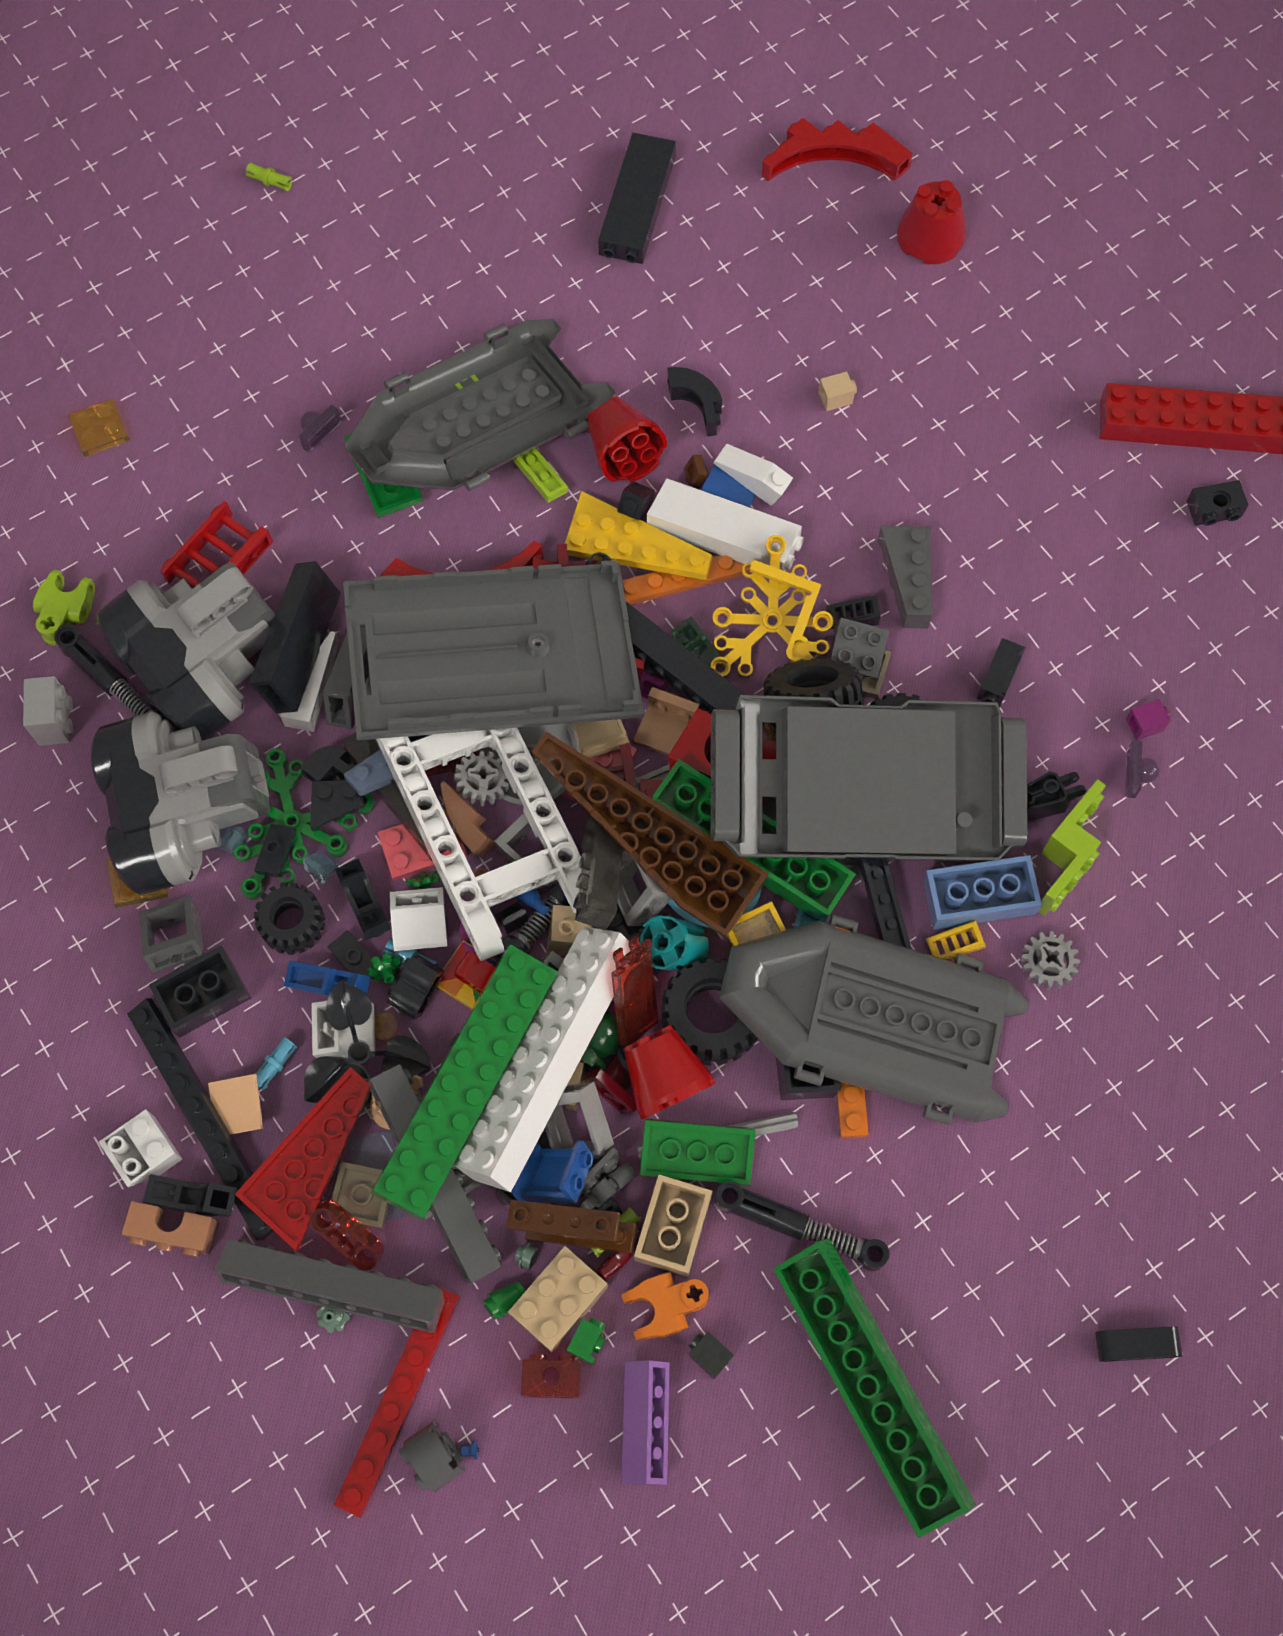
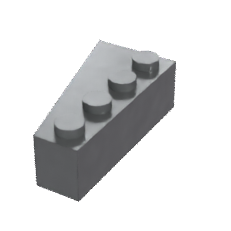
(908, 562)

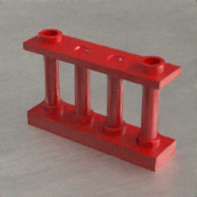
(243, 558)

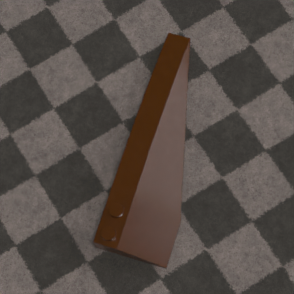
(678, 856)

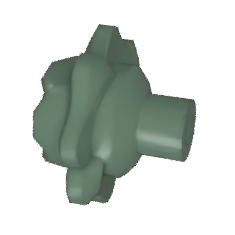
(332, 1319)

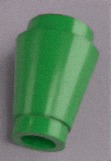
(503, 1299)

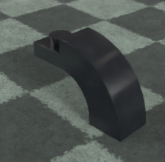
(699, 390)
(362, 899)
(190, 1196)

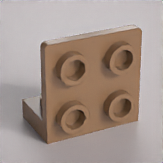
(664, 720)

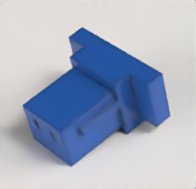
(470, 1450)

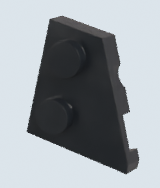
(332, 802)

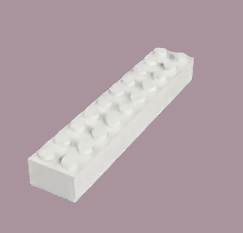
(543, 1062)

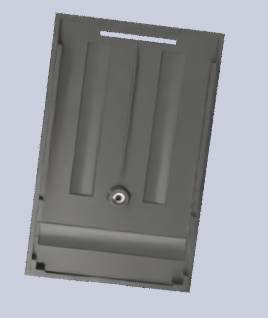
(491, 650)

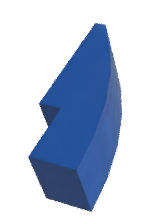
(321, 979)

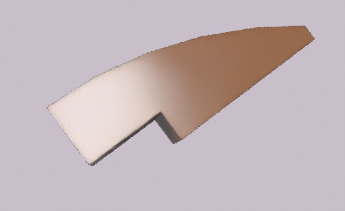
(466, 821)

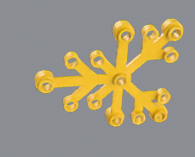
(773, 591)

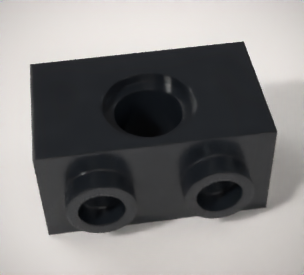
(1228, 495)

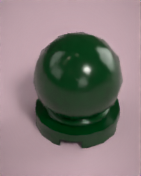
(603, 1043)

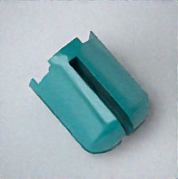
(675, 942)

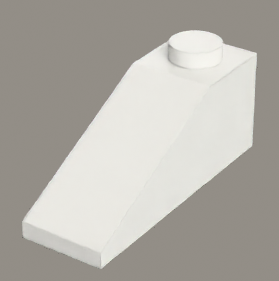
(754, 473)

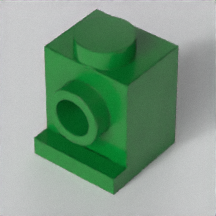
(587, 1340)

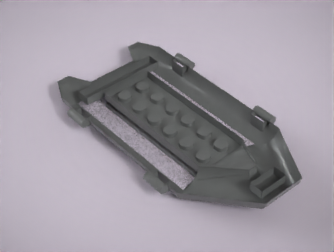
(474, 428)
(875, 1015)

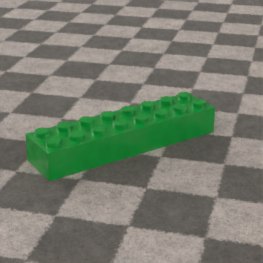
(805, 883)

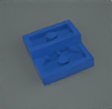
(726, 487)

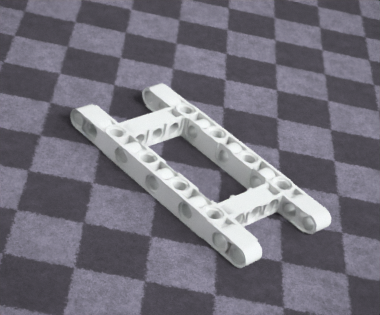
(438, 835)

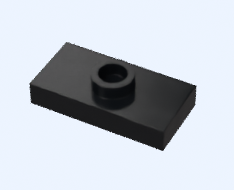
(275, 850)
(351, 954)

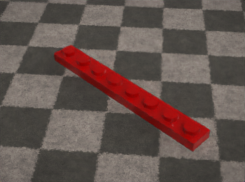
(392, 1413)

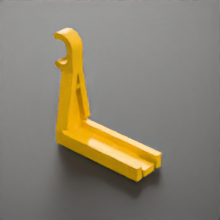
(796, 582)

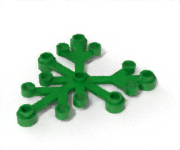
(283, 786)

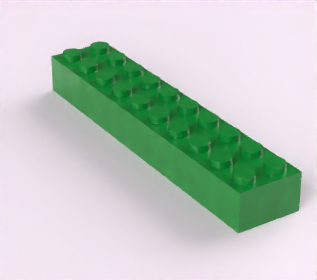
(464, 1083)
(874, 1388)

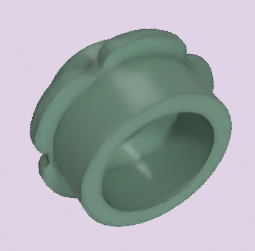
(526, 1255)

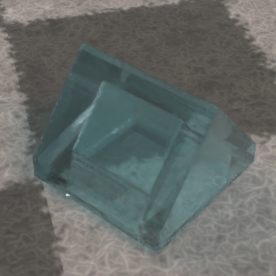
(232, 838)
(319, 866)

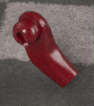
(614, 1263)

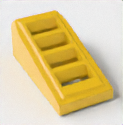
(968, 948)

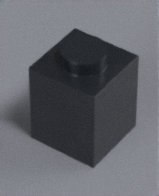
(635, 500)

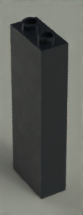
(637, 198)
(295, 638)

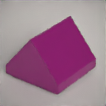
(648, 681)

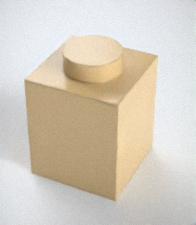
(837, 391)

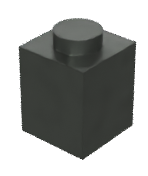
(709, 1354)

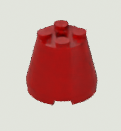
(933, 223)
(625, 441)
(664, 1071)

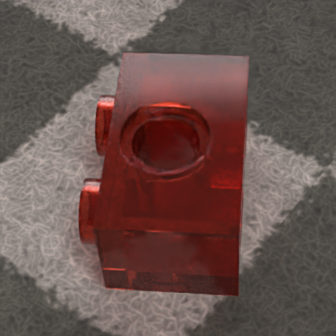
(533, 1377)

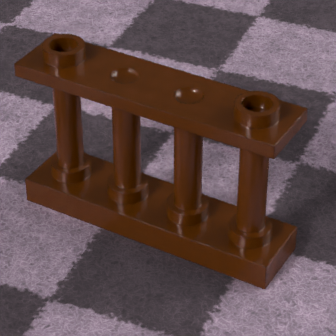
(572, 1226)

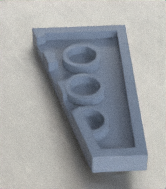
(373, 772)

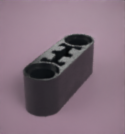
(1138, 1344)

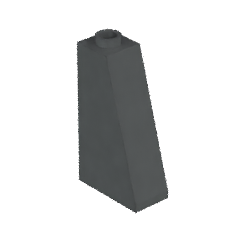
(338, 689)

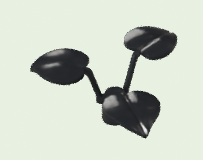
(345, 1009)

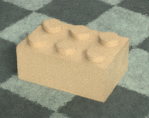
(673, 1225)
(558, 1299)

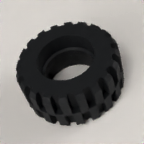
(816, 679)
(675, 1000)

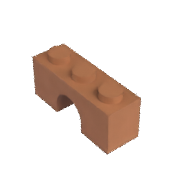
(145, 1225)

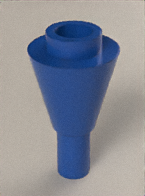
(533, 899)

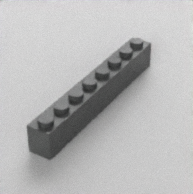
(451, 1206)
(331, 1285)

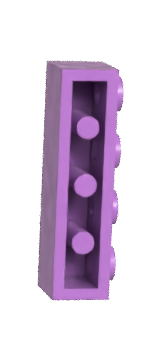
(645, 1423)

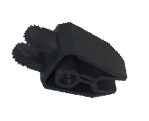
(1048, 795)

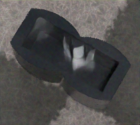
(415, 986)

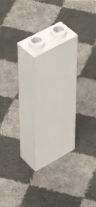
(721, 525)

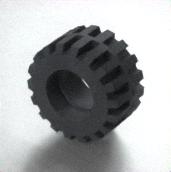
(277, 902)

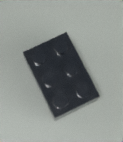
(199, 991)

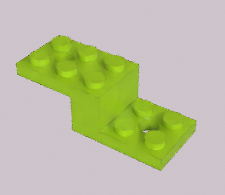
(1072, 848)

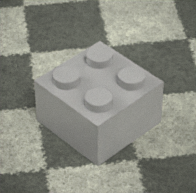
(47, 711)

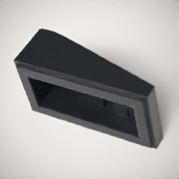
(856, 604)

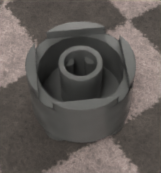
(432, 1457)

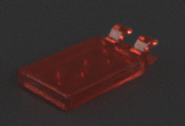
(634, 991)

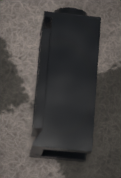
(1001, 672)

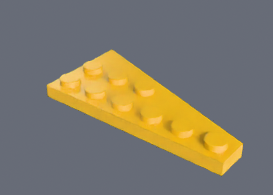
(631, 542)

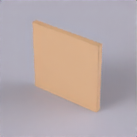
(237, 1103)

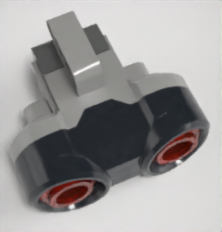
(190, 644)
(172, 796)

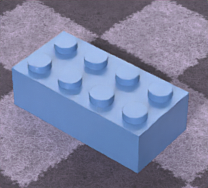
(981, 892)

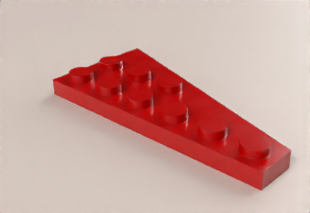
(299, 1169)

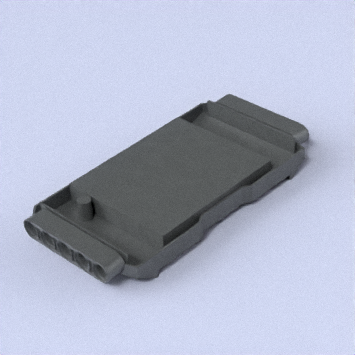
(870, 779)

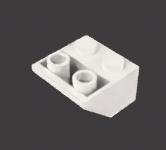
(418, 919)
(333, 1042)
(140, 1149)

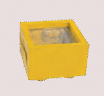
(756, 924)

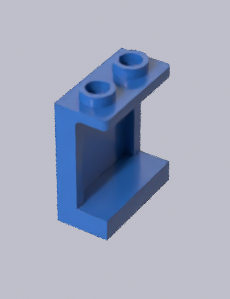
(554, 1175)

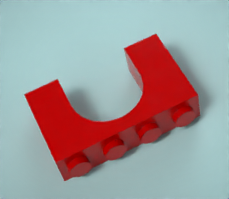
(696, 742)

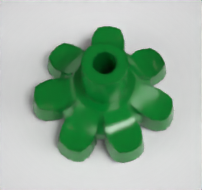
(424, 880)
(384, 968)

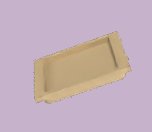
(600, 736)

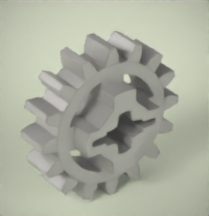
(470, 779)
(1057, 968)

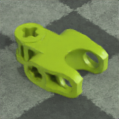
(60, 607)

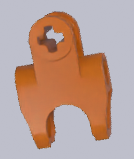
(669, 1304)

